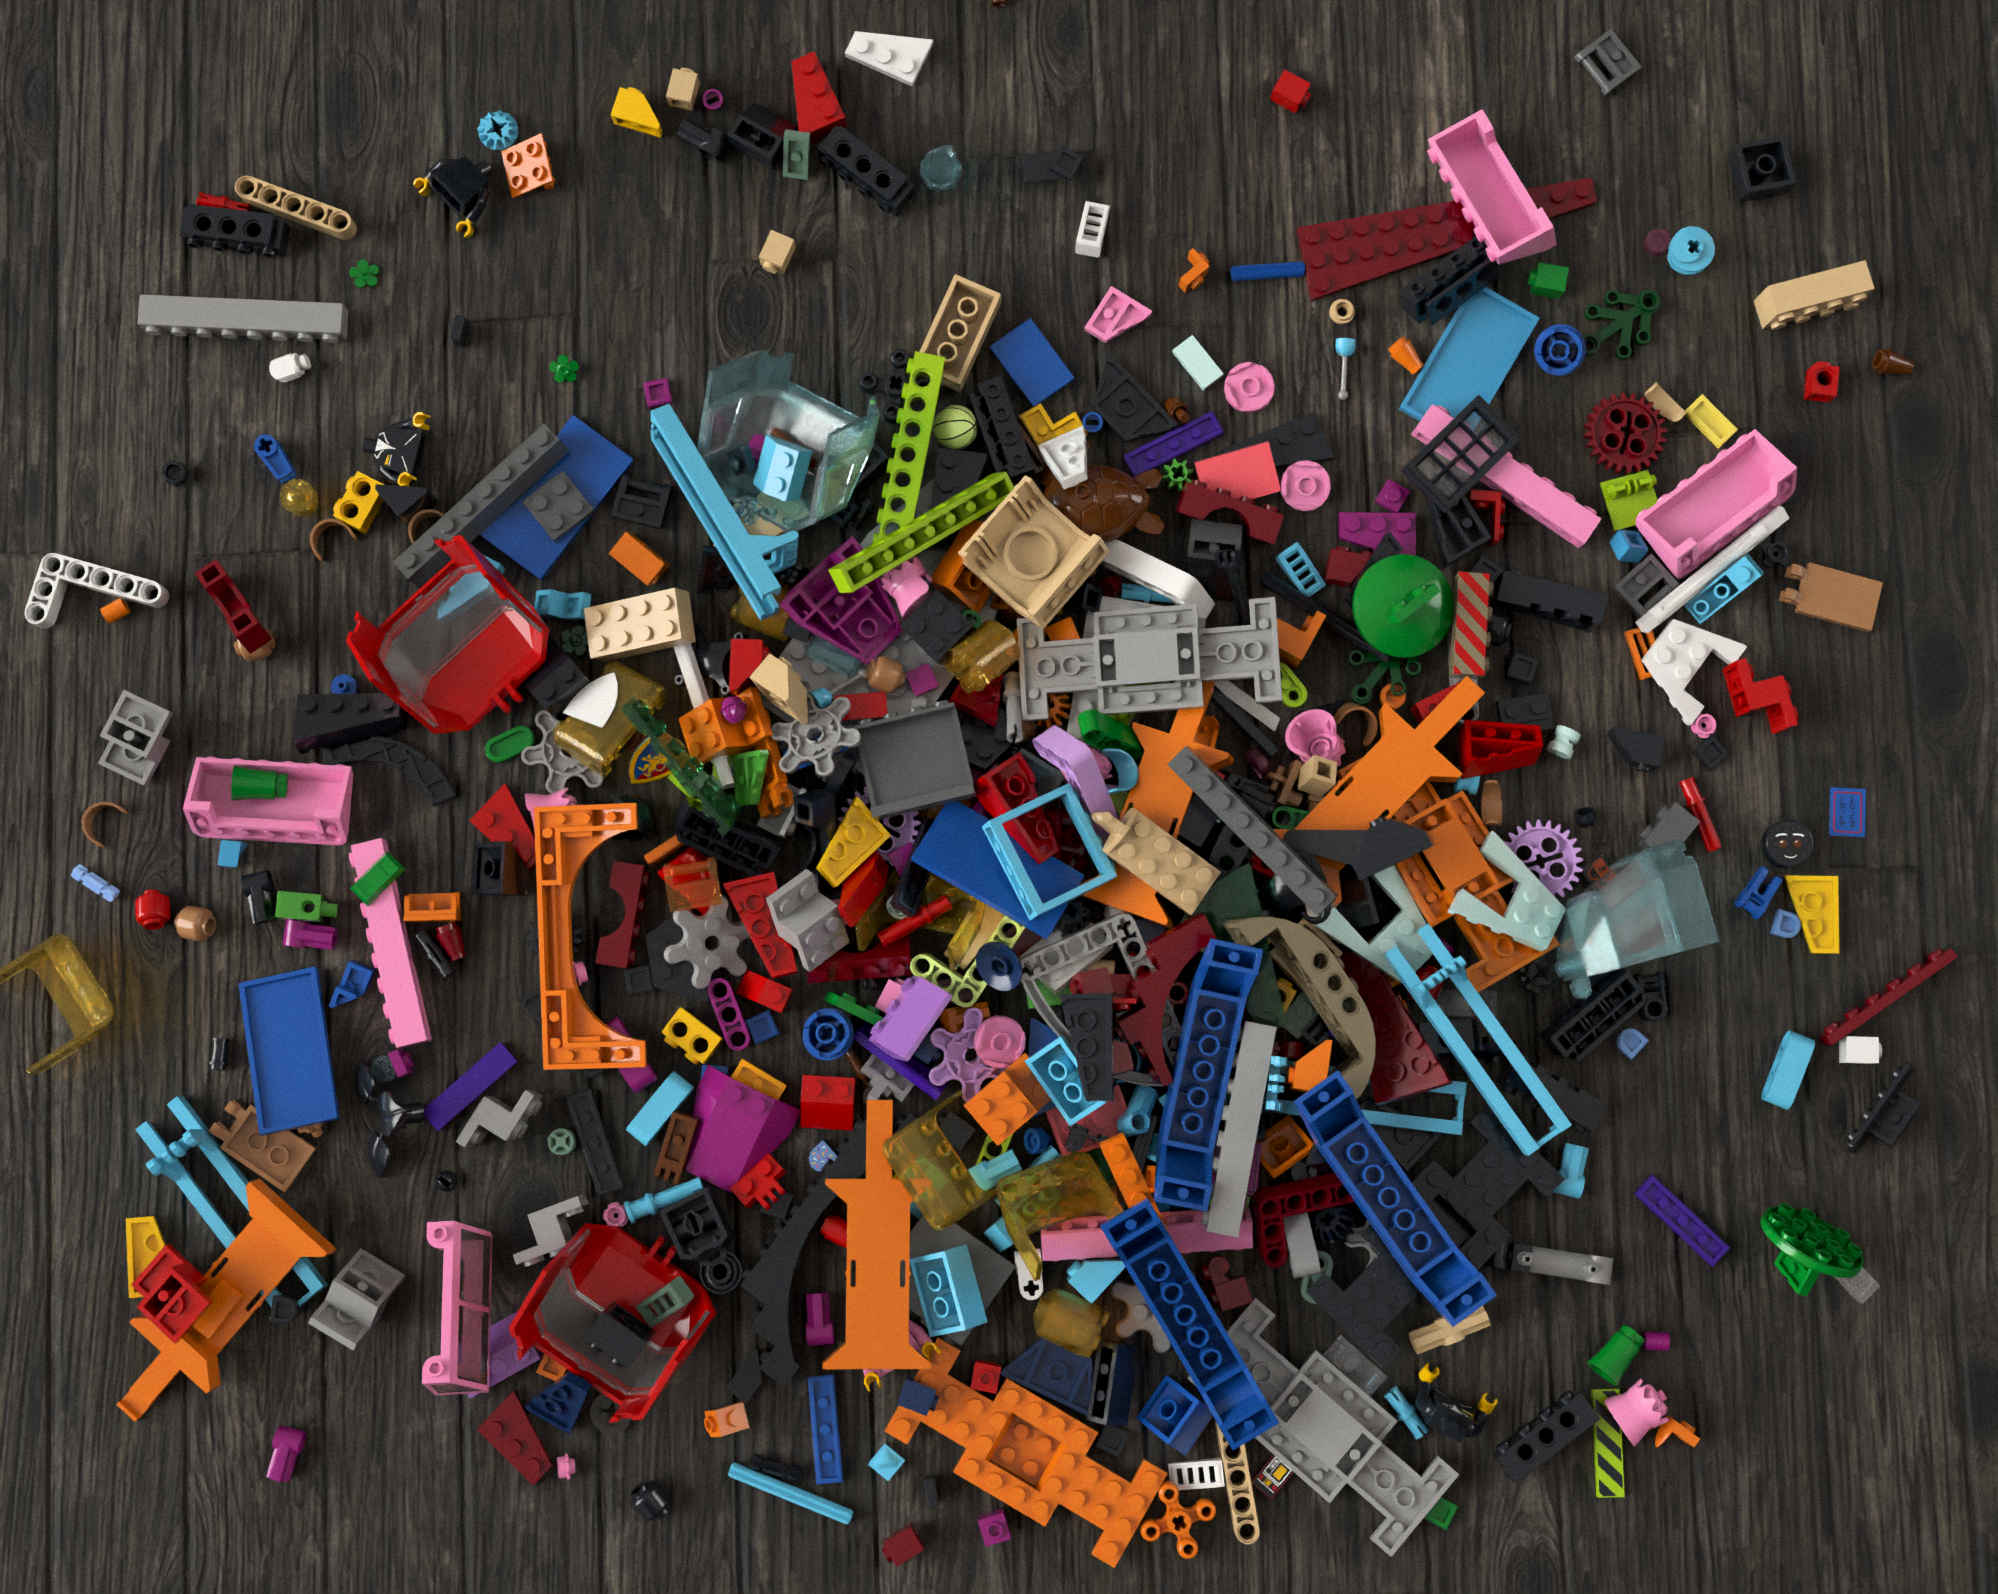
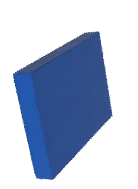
(1031, 363)

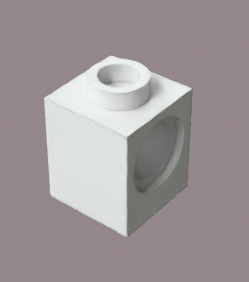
(1859, 1050)

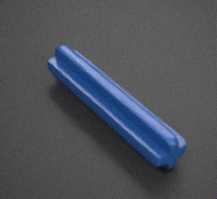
(1267, 271)

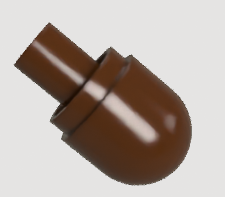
(1177, 409)

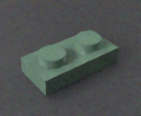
(796, 154)

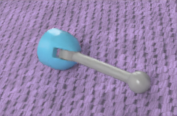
(1344, 347)
(823, 697)

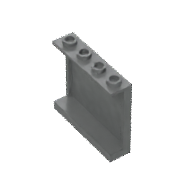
(914, 760)
(988, 1265)

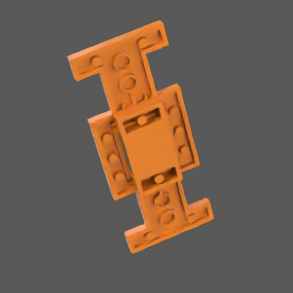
(1459, 866)
(1036, 1445)

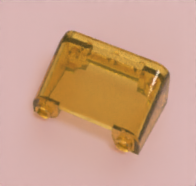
(597, 745)

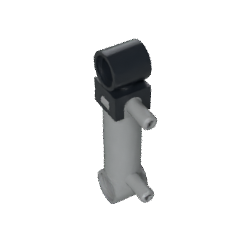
(1552, 1262)

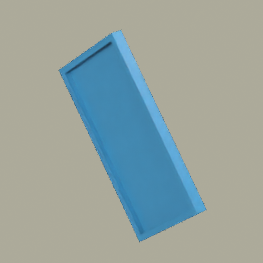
(1471, 355)

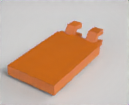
(774, 780)

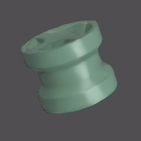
(557, 1141)

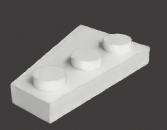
(890, 54)
(1067, 457)

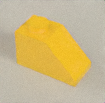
(634, 112)

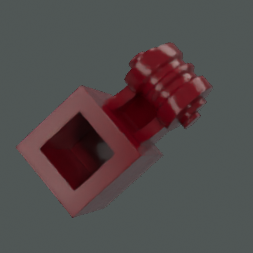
(1227, 1292)

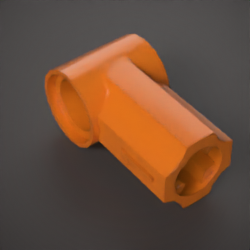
(952, 1018)

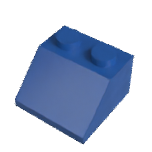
(1175, 1415)

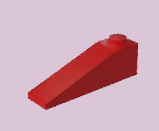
(1008, 788)

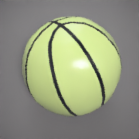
(955, 427)

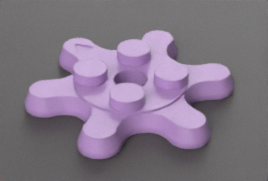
(954, 1065)

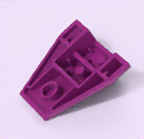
(854, 621)
(734, 1128)

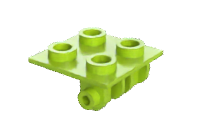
(1628, 497)

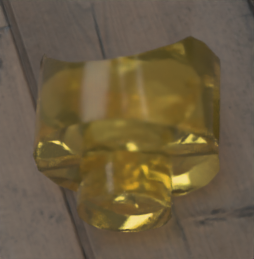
(299, 497)

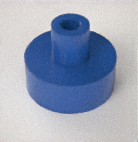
(350, 685)
(1036, 1140)

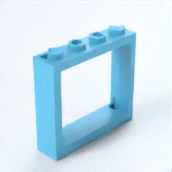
(1014, 868)

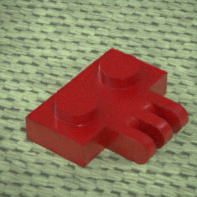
(760, 1183)

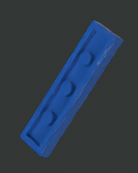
(825, 1429)

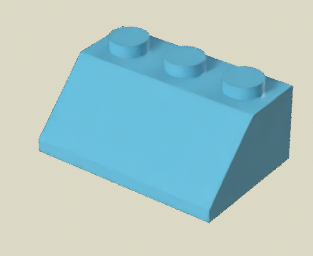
(1058, 1075)
(948, 1290)

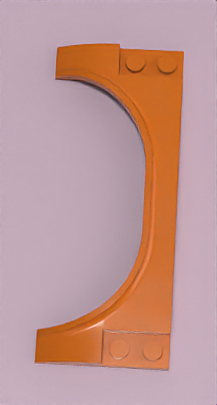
(570, 1030)

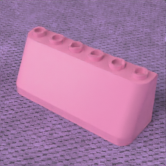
(1490, 191)
(1717, 503)
(310, 814)

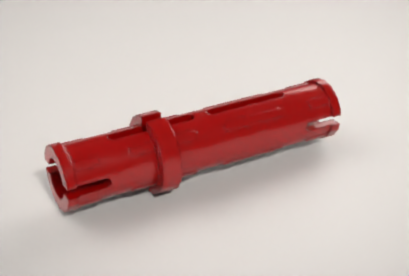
(924, 915)

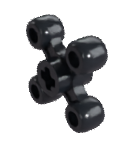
(885, 384)

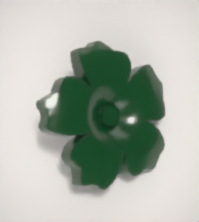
(575, 641)

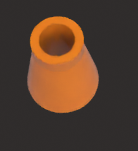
(1405, 354)

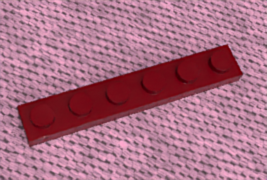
(1895, 989)

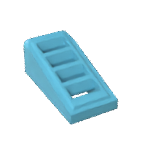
(1293, 576)

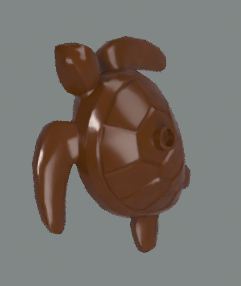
(1107, 501)

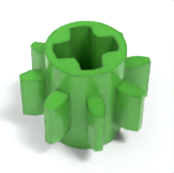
(1181, 467)

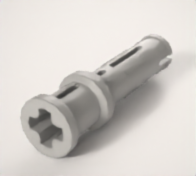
(1012, 699)

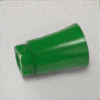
(257, 784)
(1616, 1355)

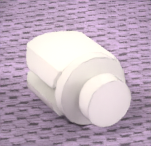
(289, 367)

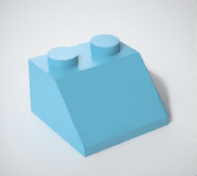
(782, 468)
(1094, 1275)

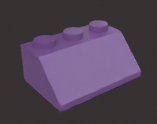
(909, 1018)
(503, 1353)

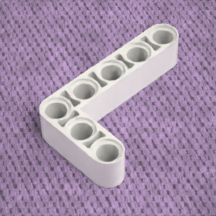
(1157, 576)
(91, 580)

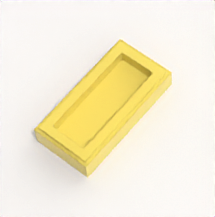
(1710, 421)

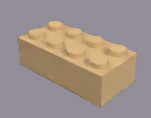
(1814, 295)
(961, 328)
(639, 624)

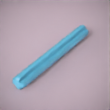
(790, 1493)

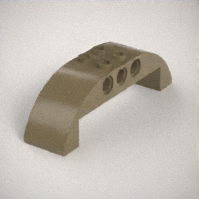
(1326, 987)

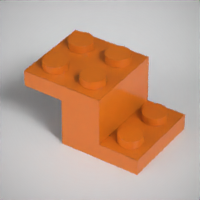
(1295, 642)
(712, 735)
(1008, 1101)

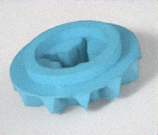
(492, 140)

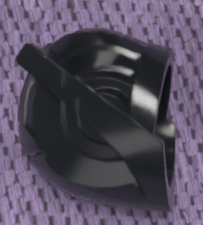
(646, 819)

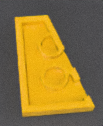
(852, 843)
(1818, 910)
(143, 1245)

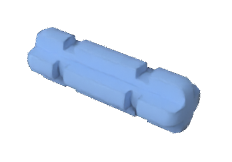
(95, 883)

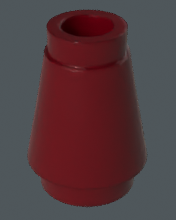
(451, 940)

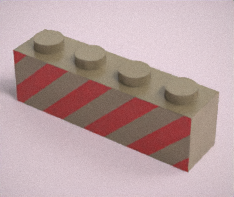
(1469, 625)

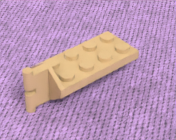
(1157, 858)

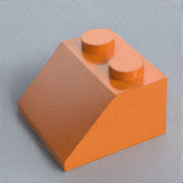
(1310, 1068)

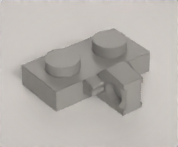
(885, 1080)

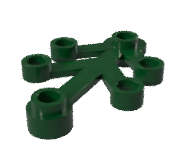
(1622, 320)
(1378, 672)

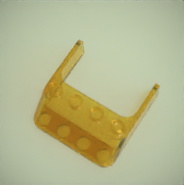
(962, 920)
(71, 988)
(934, 1170)
(1051, 1196)

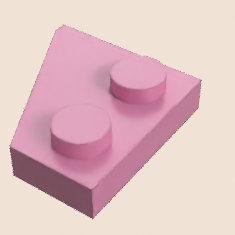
(1116, 315)

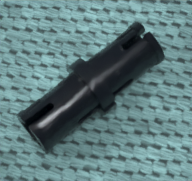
(424, 940)

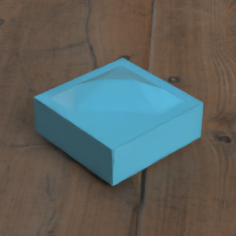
(886, 1461)

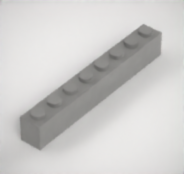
(243, 318)
(1240, 1129)

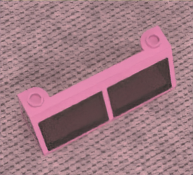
(465, 1310)

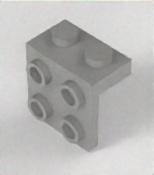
(785, 822)

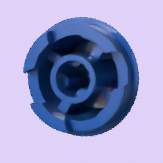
(1560, 349)
(828, 1034)

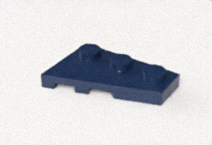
(561, 1401)

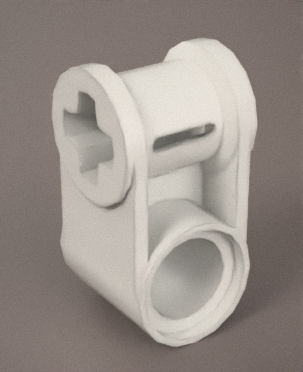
(1025, 1276)

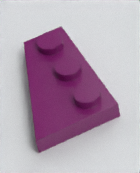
(1368, 529)

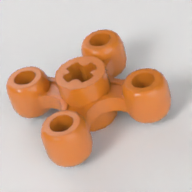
(1181, 1529)

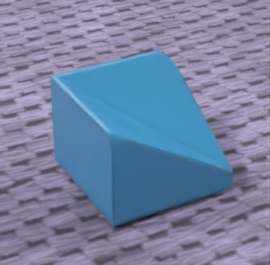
(1628, 546)
(230, 853)

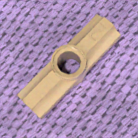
(1442, 1333)

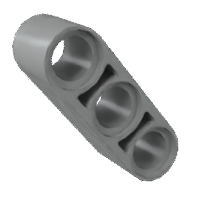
(1301, 1246)

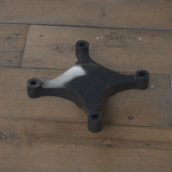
(712, 659)
(1278, 897)

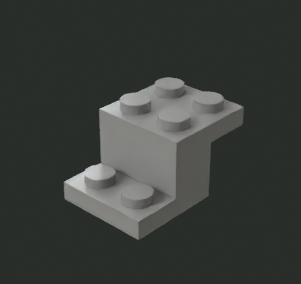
(135, 738)
(807, 920)
(500, 1119)
(551, 1230)
(356, 1299)

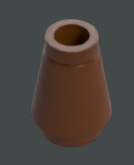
(1889, 362)

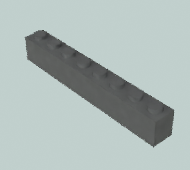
(483, 504)
(1253, 830)

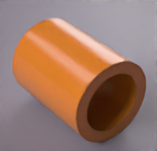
(115, 610)

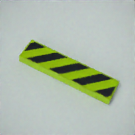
(1607, 1447)

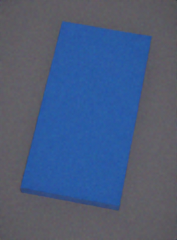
(592, 467)
(963, 856)
(288, 1051)

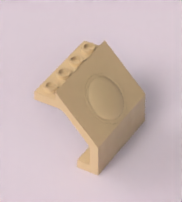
(1032, 554)

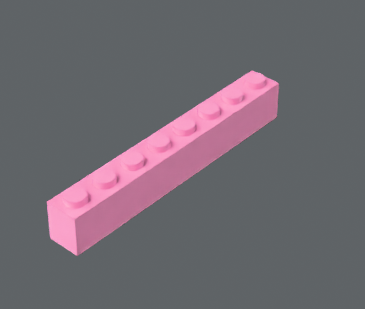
(1524, 488)
(392, 954)
(1085, 1239)

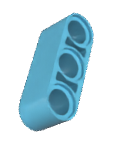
(1788, 1070)
(659, 1108)

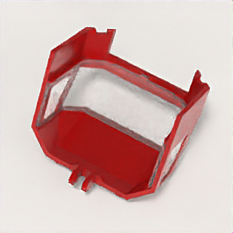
(454, 644)
(581, 1282)

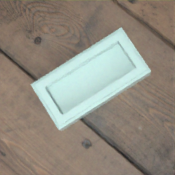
(1197, 362)

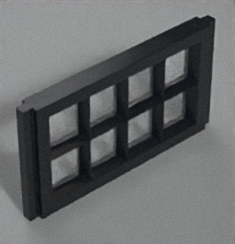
(1461, 454)

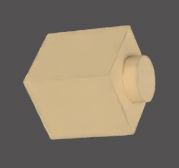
(683, 89)
(777, 252)
(1317, 775)

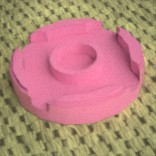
(1249, 387)
(1305, 485)
(999, 1041)

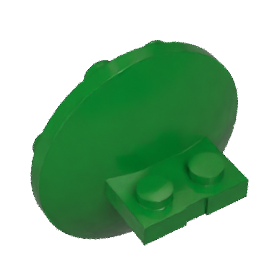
(1403, 606)
(1809, 1247)

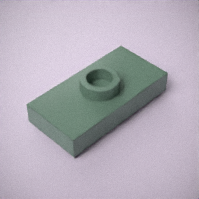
(1299, 1014)

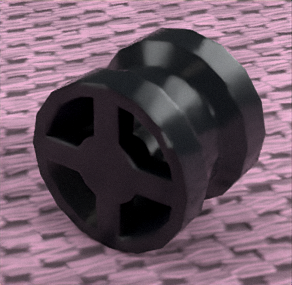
(793, 575)
(1299, 1173)

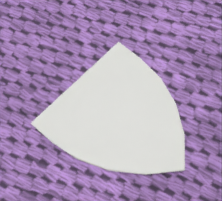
(595, 701)

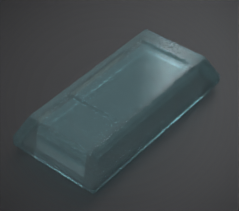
(832, 657)

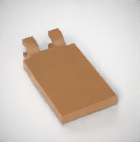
(1833, 595)
(273, 1156)

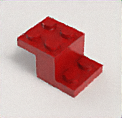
(1766, 695)
(172, 1293)

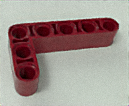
(1280, 1208)

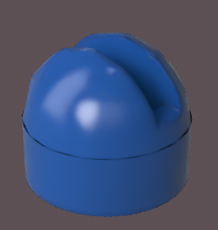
(1092, 416)

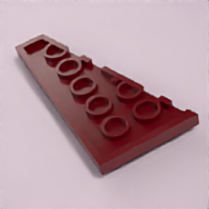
(1403, 1058)

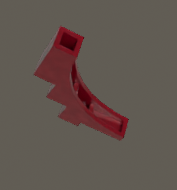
(1144, 1023)

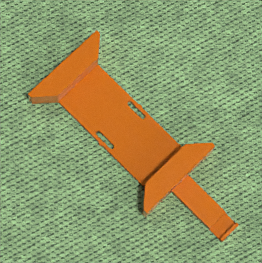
(1390, 772)
(1162, 799)
(877, 1242)
(255, 1263)

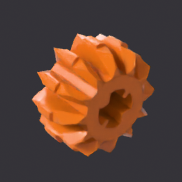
(1057, 711)

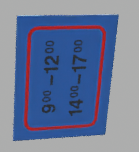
(1847, 812)

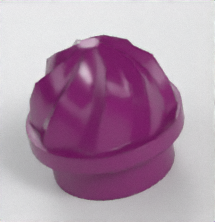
(733, 709)

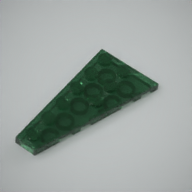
(686, 769)
(1236, 898)

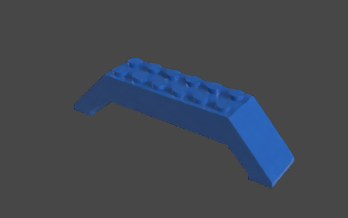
(1202, 1073)
(1391, 1201)
(1190, 1323)

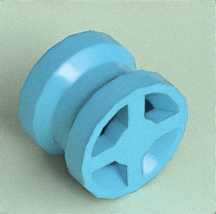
(1468, 784)

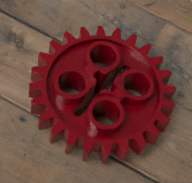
(1647, 439)

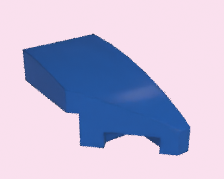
(353, 983)

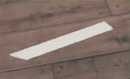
(1248, 703)

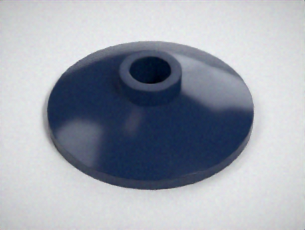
(999, 966)

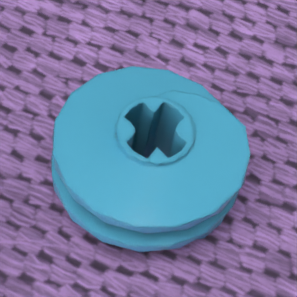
(1684, 261)

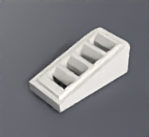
(1089, 244)
(1194, 1464)

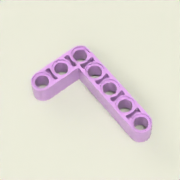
(1081, 771)

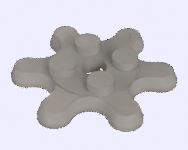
(831, 741)
(550, 754)
(692, 946)
(1139, 1315)

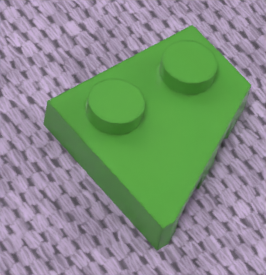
(749, 776)

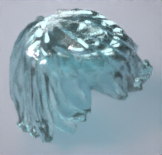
(941, 169)

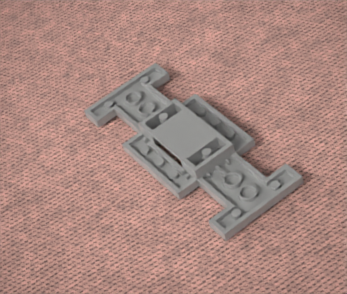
(1150, 648)
(1335, 1433)

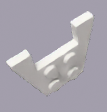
(1678, 656)

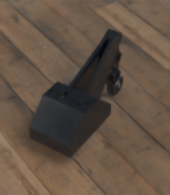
(1365, 850)

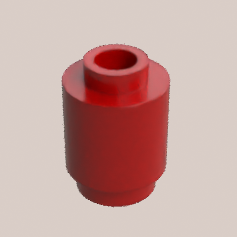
(835, 1230)

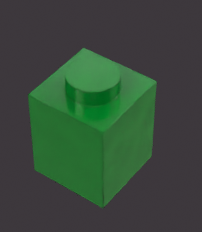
(1548, 280)

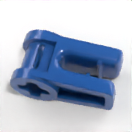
(276, 459)
(1751, 899)

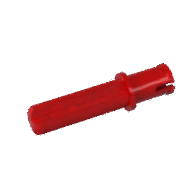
(1699, 811)

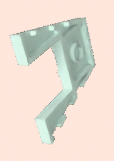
(1532, 911)
(1398, 932)

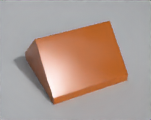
(1283, 1147)

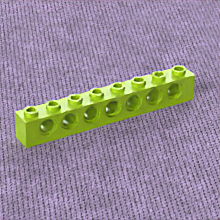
(931, 367)
(921, 533)

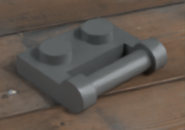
(1613, 56)
(1640, 581)

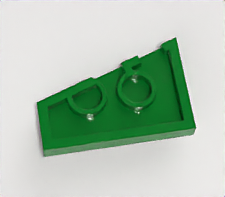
(849, 1004)

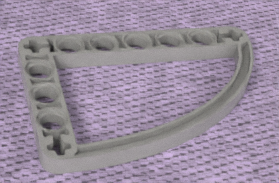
(1089, 946)

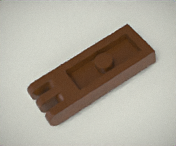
(676, 1146)

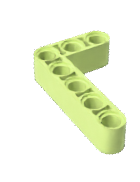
(969, 980)

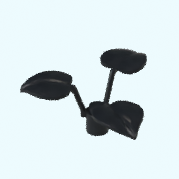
(392, 1116)

